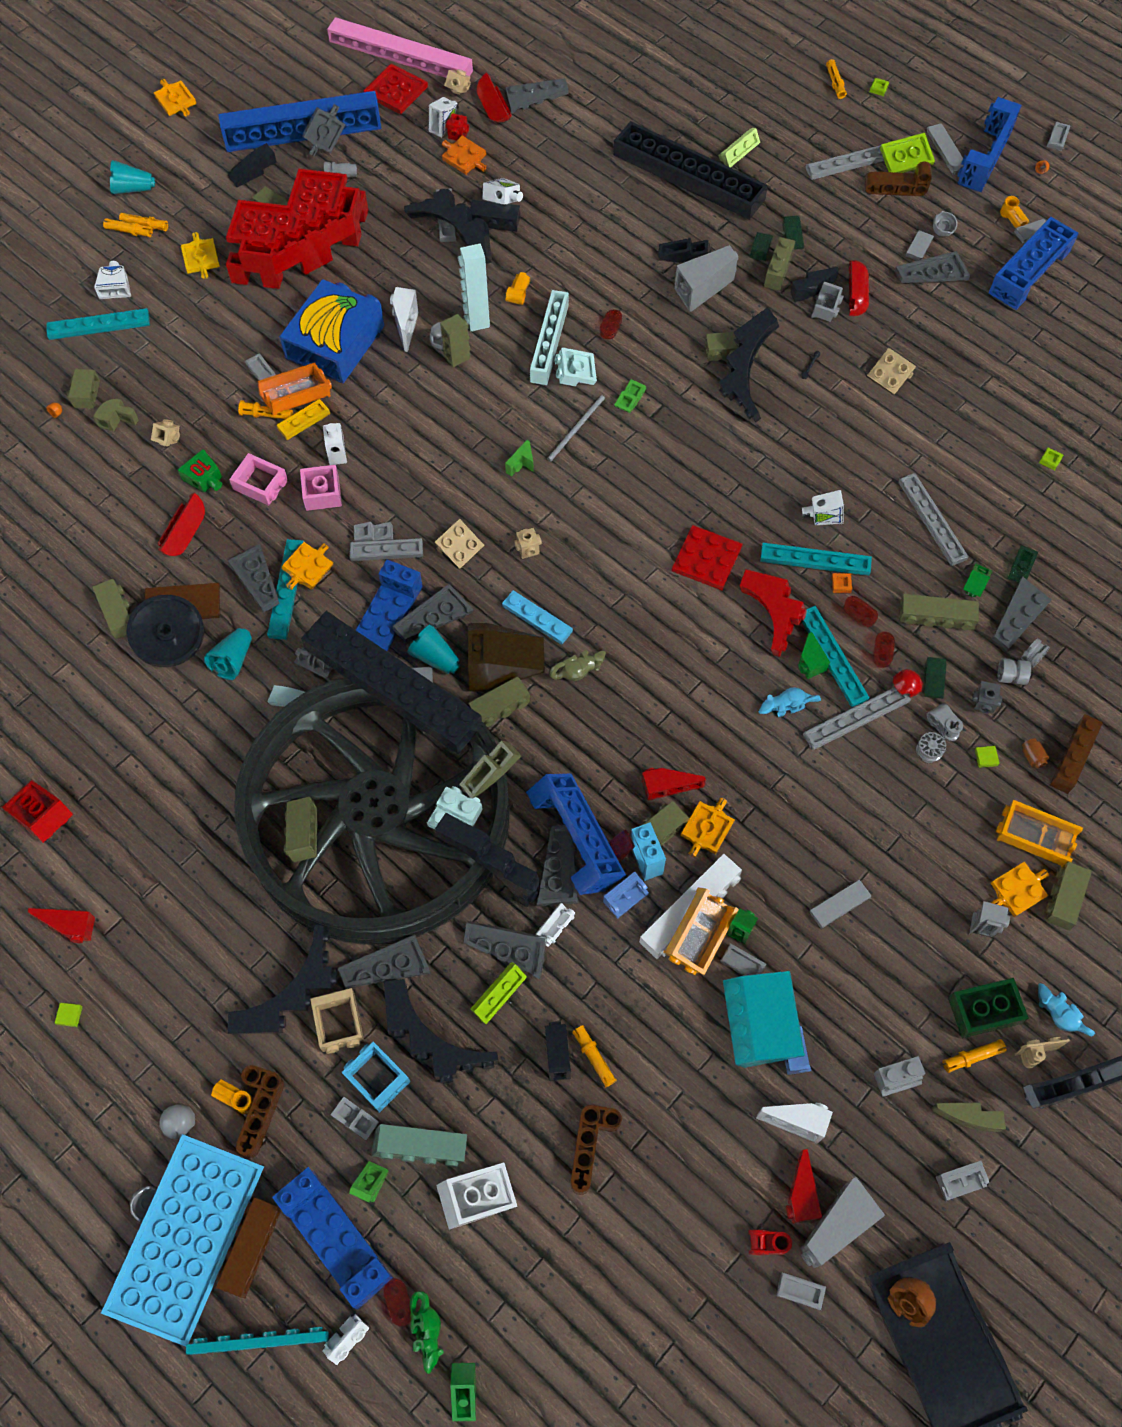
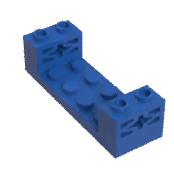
(979, 166)
(1018, 275)
(391, 603)
(601, 865)
(333, 1238)

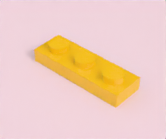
(303, 419)

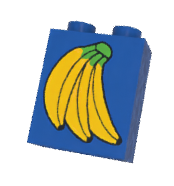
(333, 329)

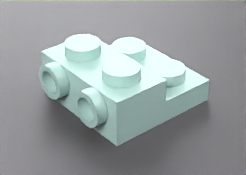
(575, 367)
(457, 805)

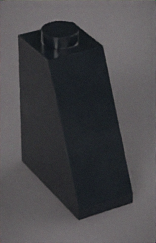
(557, 1051)

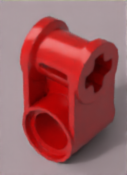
(767, 1242)

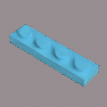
(537, 617)

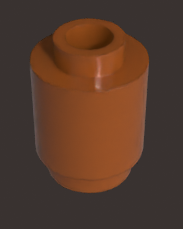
(1035, 753)

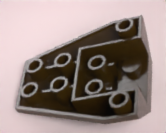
(501, 655)

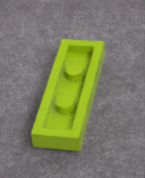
(498, 993)

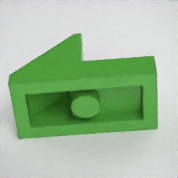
(521, 457)
(369, 1182)

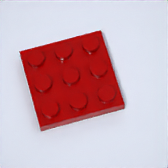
(397, 88)
(707, 557)

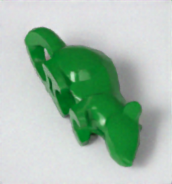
(426, 1326)

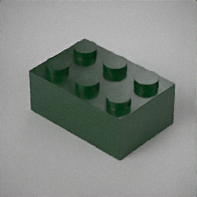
(988, 1008)

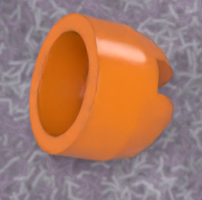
(1041, 163)
(54, 409)

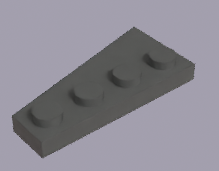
(524, 95)
(934, 269)
(255, 576)
(1022, 610)
(437, 611)
(558, 869)
(508, 945)
(388, 964)

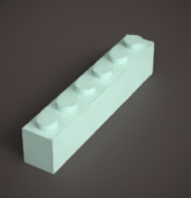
(474, 287)
(549, 337)

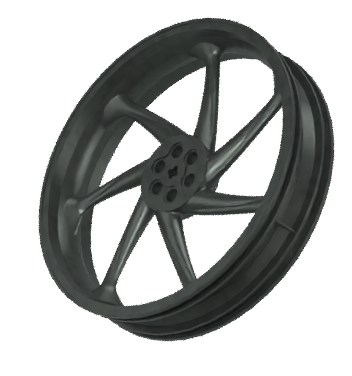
(394, 923)

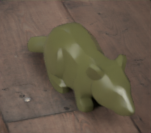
(578, 668)

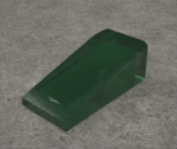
(793, 230)
(761, 246)
(1022, 564)
(934, 677)

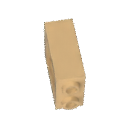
(332, 1000)

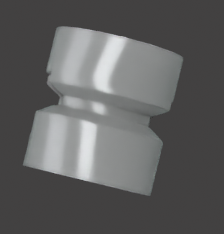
(1011, 671)

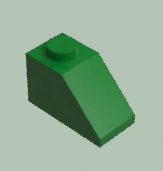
(977, 580)
(813, 659)
(742, 925)
(463, 1391)

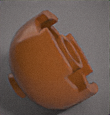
(913, 1300)

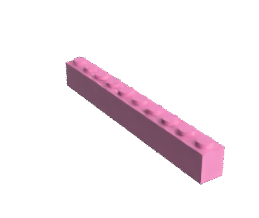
(396, 48)

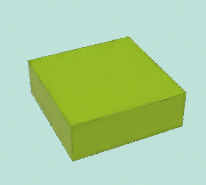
(879, 87)
(1051, 459)
(987, 756)
(68, 1015)

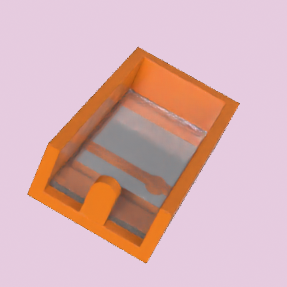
(294, 388)

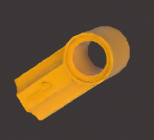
(1013, 212)
(517, 292)
(231, 1096)

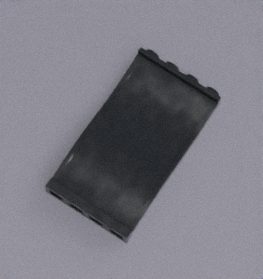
(954, 1355)

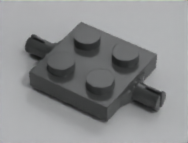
(323, 130)

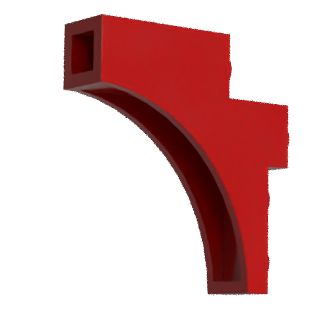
(774, 596)

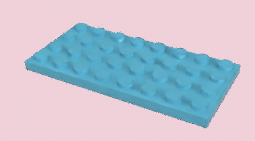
(183, 1241)

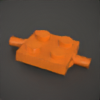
(464, 155)

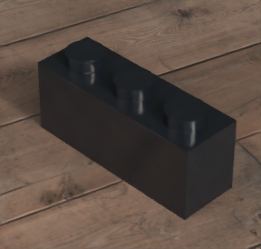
(496, 215)

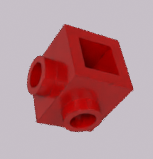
(457, 126)

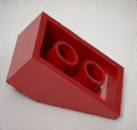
(38, 811)

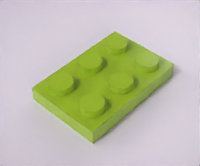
(906, 153)

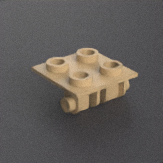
(891, 371)
(459, 543)
(1034, 1051)

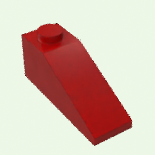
(667, 782)
(71, 924)
(803, 1195)

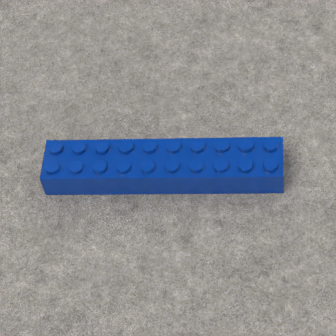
(288, 121)

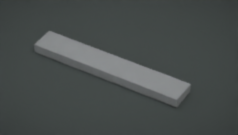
(844, 162)
(933, 519)
(855, 718)

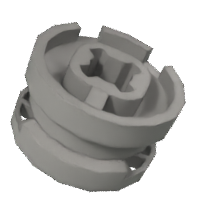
(1035, 652)
(930, 747)

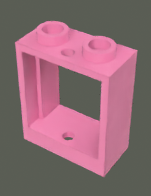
(245, 470)

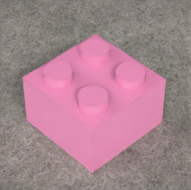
(320, 487)

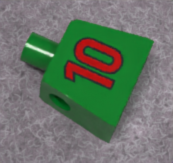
(201, 472)

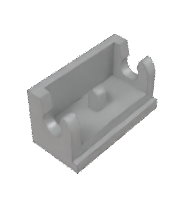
(963, 1180)

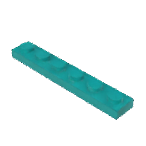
(98, 324)
(816, 559)
(282, 612)
(839, 665)
(247, 1341)

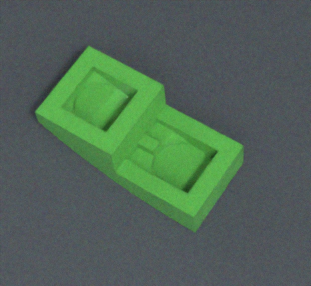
(630, 397)

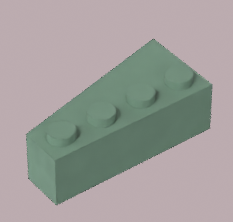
(419, 1144)

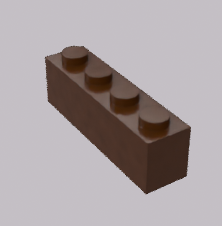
(1076, 754)
(249, 1248)

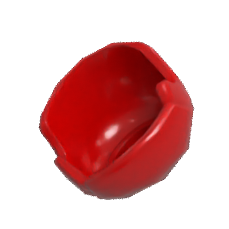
(908, 682)

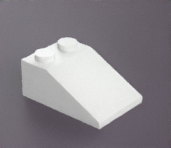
(405, 312)
(803, 1120)
(476, 1195)

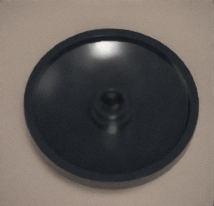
(165, 630)

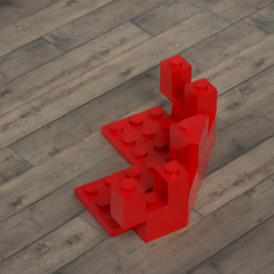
(301, 232)

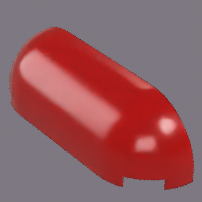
(492, 100)
(858, 288)
(182, 527)

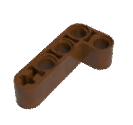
(900, 183)
(255, 1112)
(589, 1149)

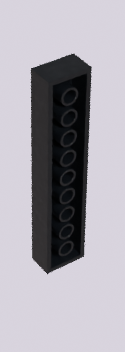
(690, 170)
(392, 682)

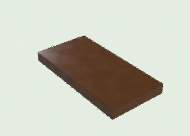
(203, 596)

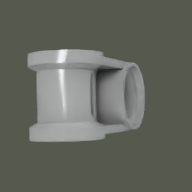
(945, 721)

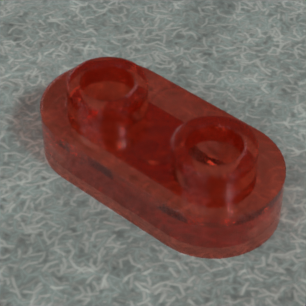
(612, 321)
(861, 611)
(882, 650)
(397, 1302)

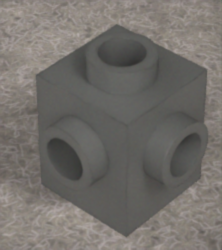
(987, 697)

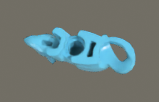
(791, 699)
(1064, 1016)

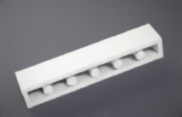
(716, 879)

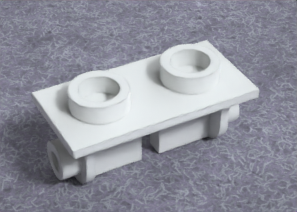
(555, 923)
(338, 1347)

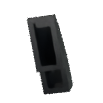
(253, 165)
(683, 250)
(812, 284)

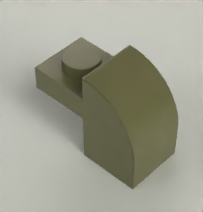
(112, 412)

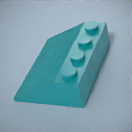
(763, 1018)

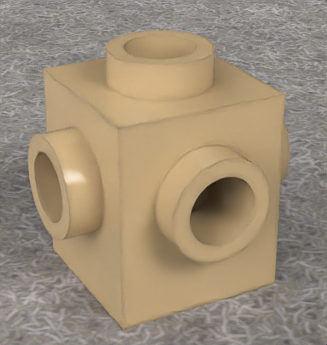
(457, 81)
(165, 432)
(527, 543)

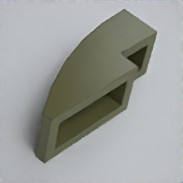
(490, 769)
(971, 1116)

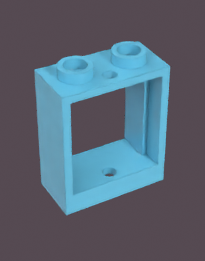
(647, 855)
(391, 1091)

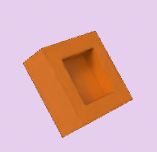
(841, 583)

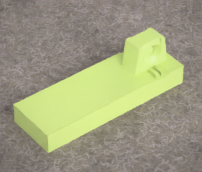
(740, 148)

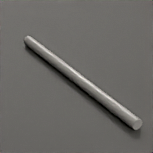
(575, 428)

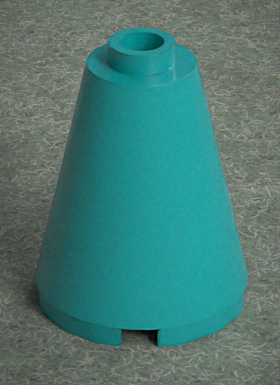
(129, 179)
(434, 651)
(229, 654)

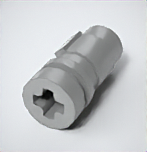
(343, 168)

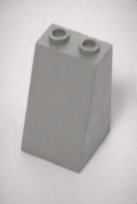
(705, 276)
(844, 1221)

